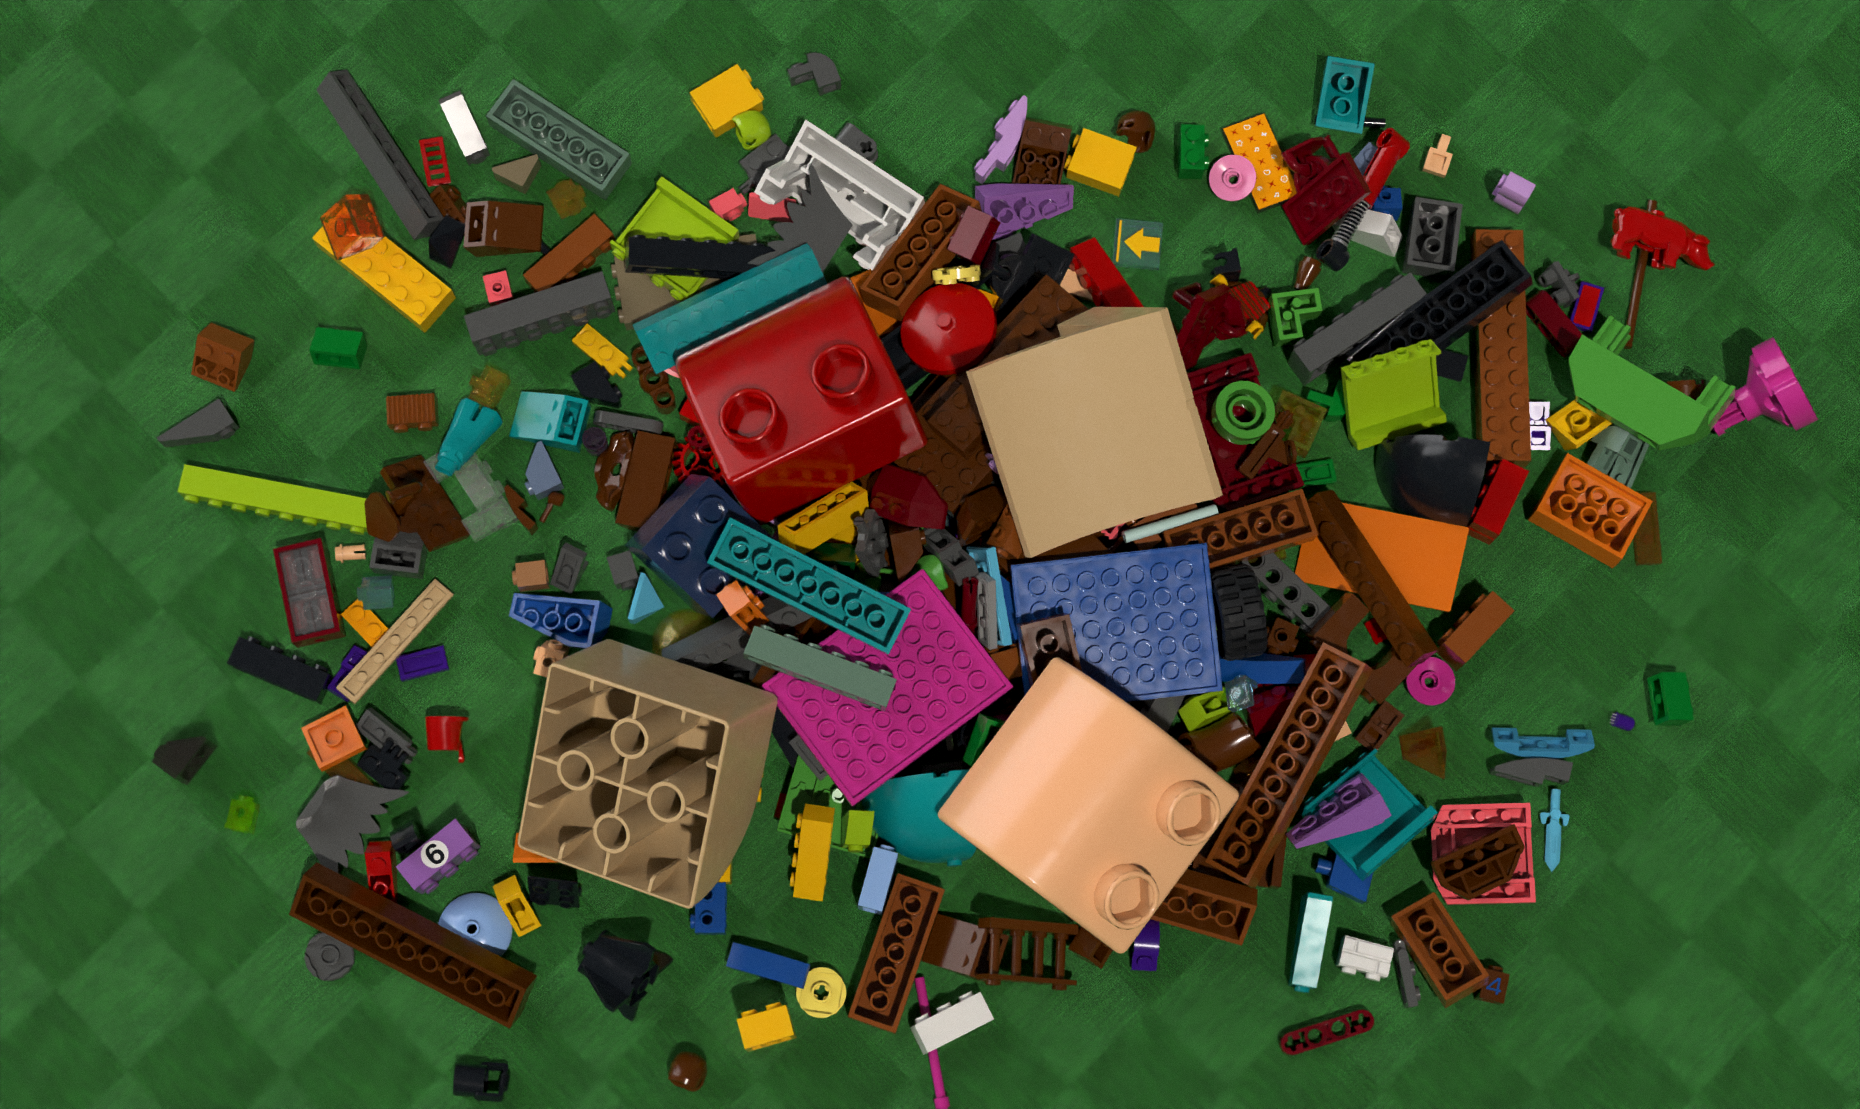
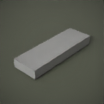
(987, 611)

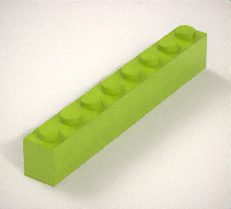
(273, 498)

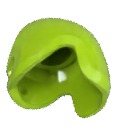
(752, 128)

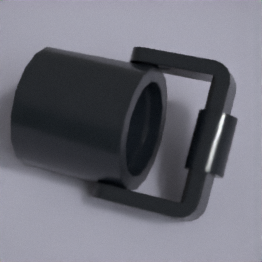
(473, 1080)

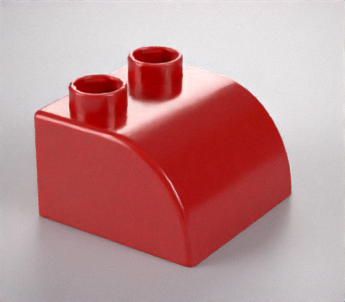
(800, 401)

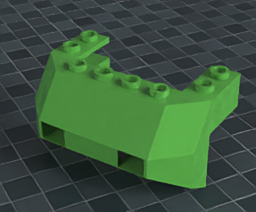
(1638, 399)

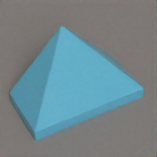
(645, 601)

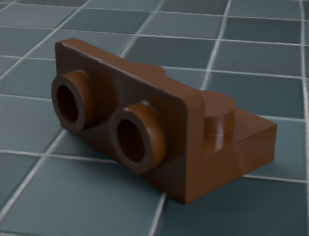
(449, 202)

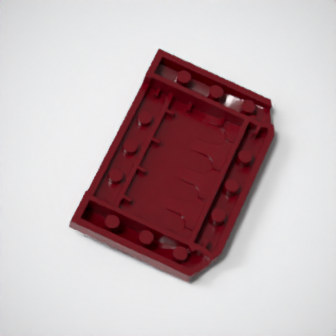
(1237, 490)

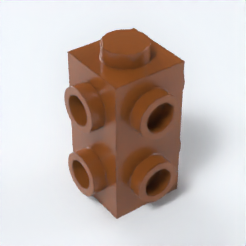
(1005, 536)

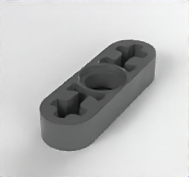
(626, 423)

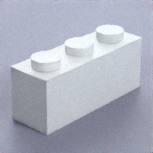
(951, 1021)

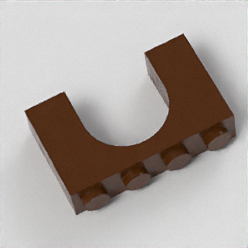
(1334, 631)

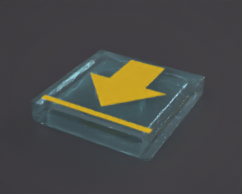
(1137, 244)

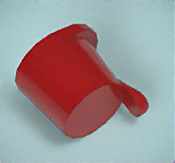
(445, 734)

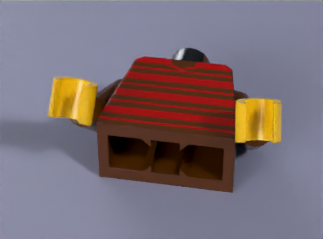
(1252, 300)

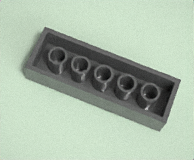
(539, 314)
(1332, 343)

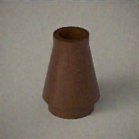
(1307, 273)

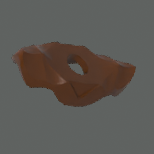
(610, 486)

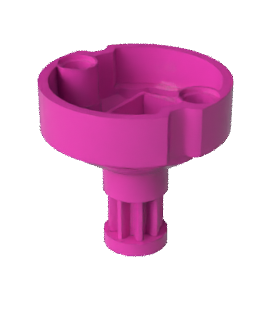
(1769, 392)

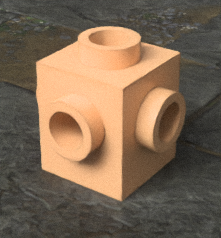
(547, 654)

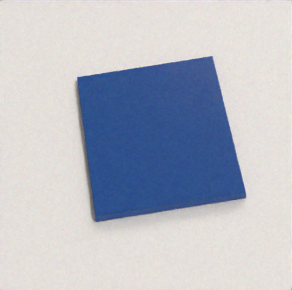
(1135, 617)

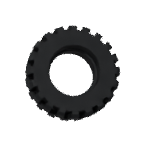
(1238, 612)

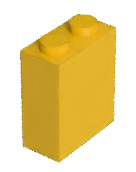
(725, 98)
(1100, 161)

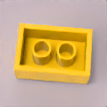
(766, 1027)

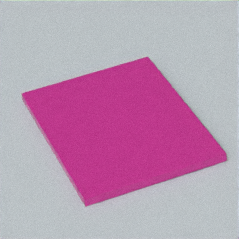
(938, 688)

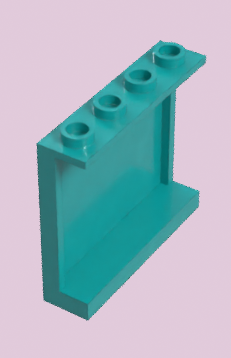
(1373, 847)

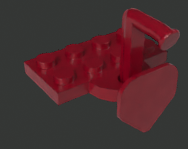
(1323, 187)
(1211, 316)

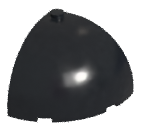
(1431, 476)

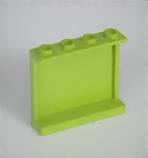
(675, 216)
(1392, 394)

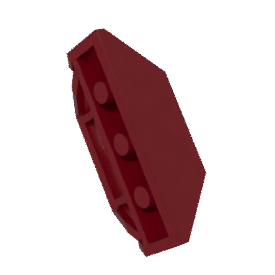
(906, 498)

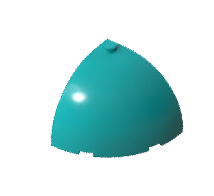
(909, 819)

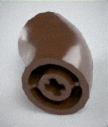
(1222, 742)

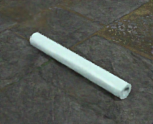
(1169, 523)

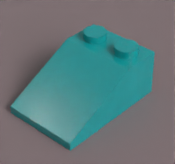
(1344, 94)

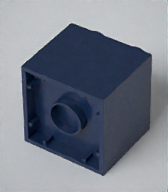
(682, 537)

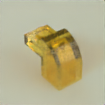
(489, 387)

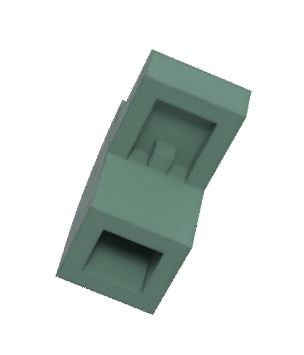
(1610, 444)

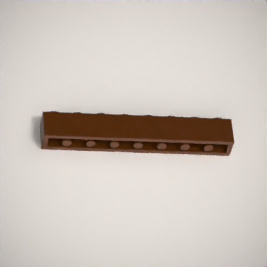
(1371, 579)

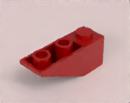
(382, 869)

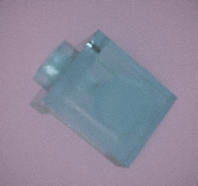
(1240, 693)

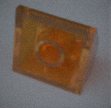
(352, 226)

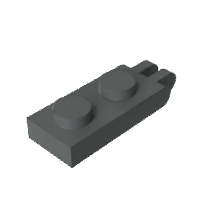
(380, 731)
(1405, 973)

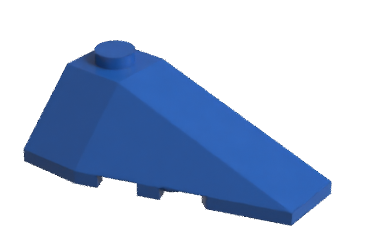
(567, 620)

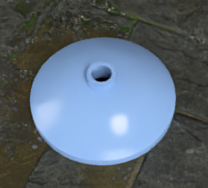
(484, 911)

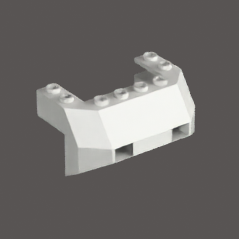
(862, 191)

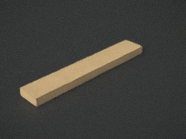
(394, 641)

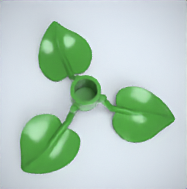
(928, 563)

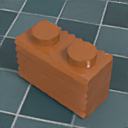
(412, 412)

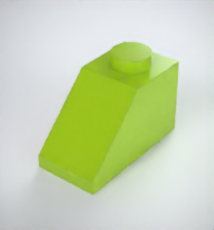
(857, 830)

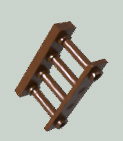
(1039, 932)

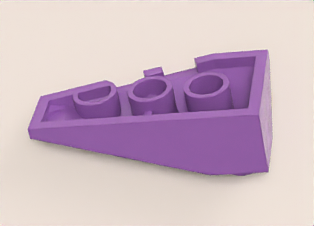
(1023, 204)
(1351, 810)

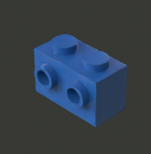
(711, 912)

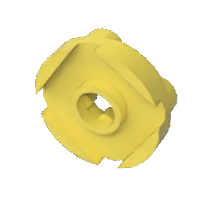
(950, 274)
(830, 1004)

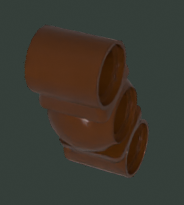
(656, 391)

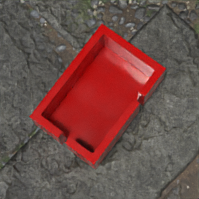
(1496, 500)

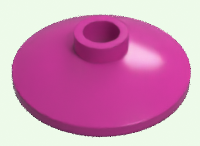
(1442, 678)

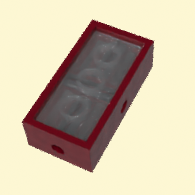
(309, 592)

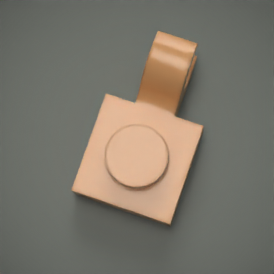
(1437, 158)

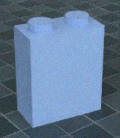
(878, 880)

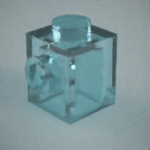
(376, 592)

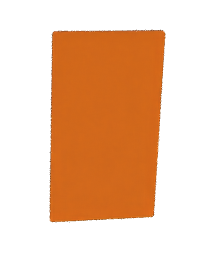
(1415, 551)

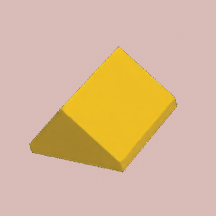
(1576, 425)

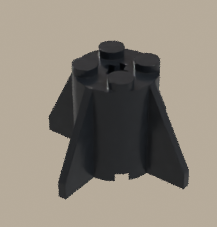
(621, 971)

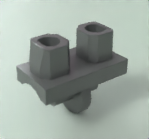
(1562, 283)

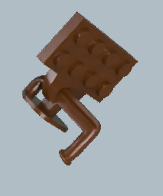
(420, 504)

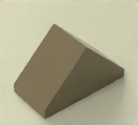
(518, 173)

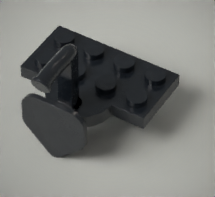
(1022, 271)

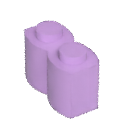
(1513, 192)

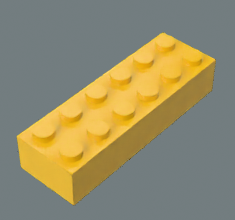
(396, 280)

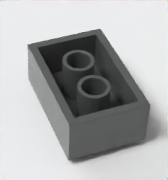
(1432, 238)

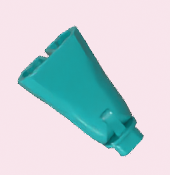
(466, 434)

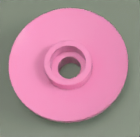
(1229, 167)

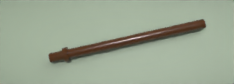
(1637, 285)

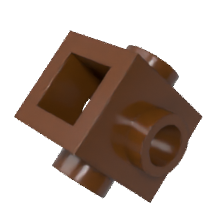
(1284, 631)

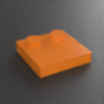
(333, 738)

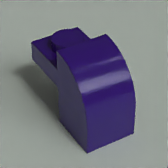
(1146, 947)

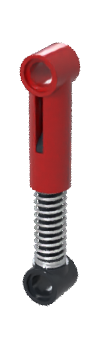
(1390, 149)

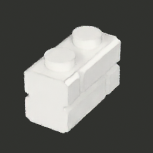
(1364, 957)

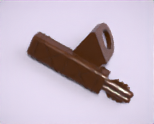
(1271, 447)

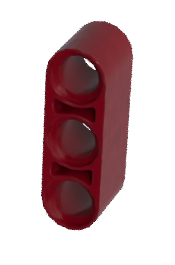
(1553, 323)

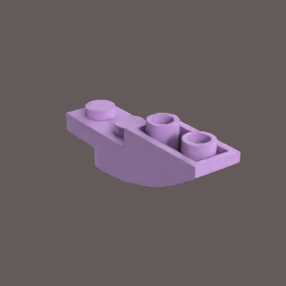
(1009, 135)

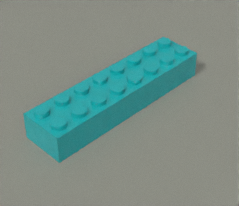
(728, 306)
(809, 586)

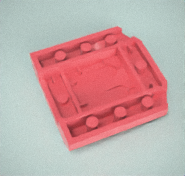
(1467, 822)

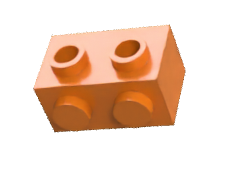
(743, 606)

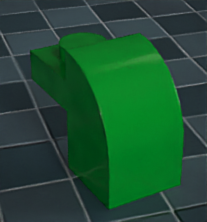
(1334, 404)

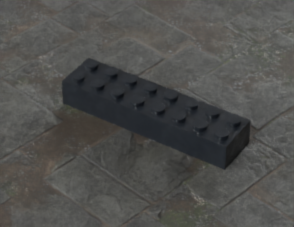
(1453, 305)

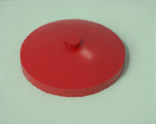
(949, 329)

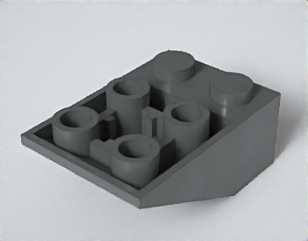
(400, 557)

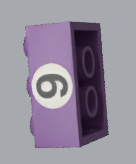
(439, 857)

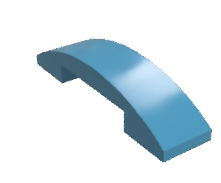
(1573, 744)

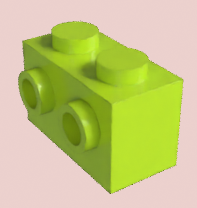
(1204, 709)

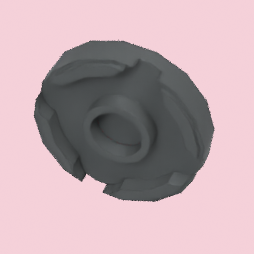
(328, 957)

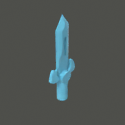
(1553, 830)

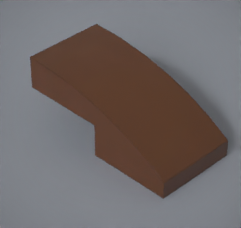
(518, 504)
(1379, 726)

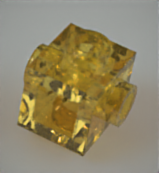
(567, 198)

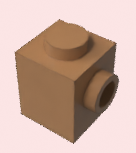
(531, 576)

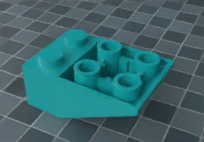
(551, 418)

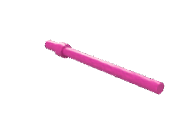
(941, 1100)

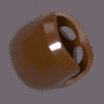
(1138, 128)
(689, 1070)

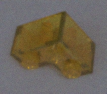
(1306, 420)

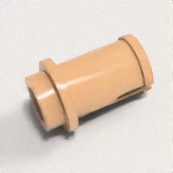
(345, 553)

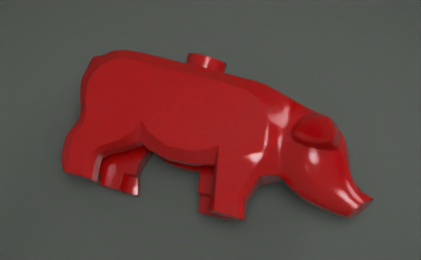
(1659, 235)

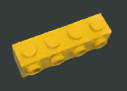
(824, 518)
(813, 852)

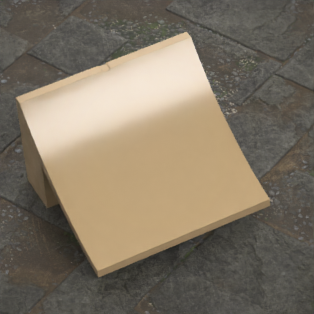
(1094, 427)

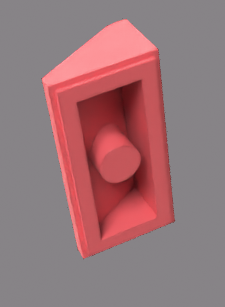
(762, 210)

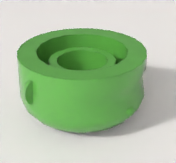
(1251, 397)

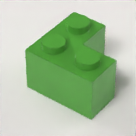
(1288, 310)

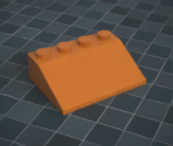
(1590, 511)

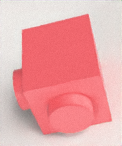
(498, 288)

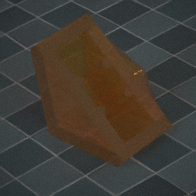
(1426, 750)

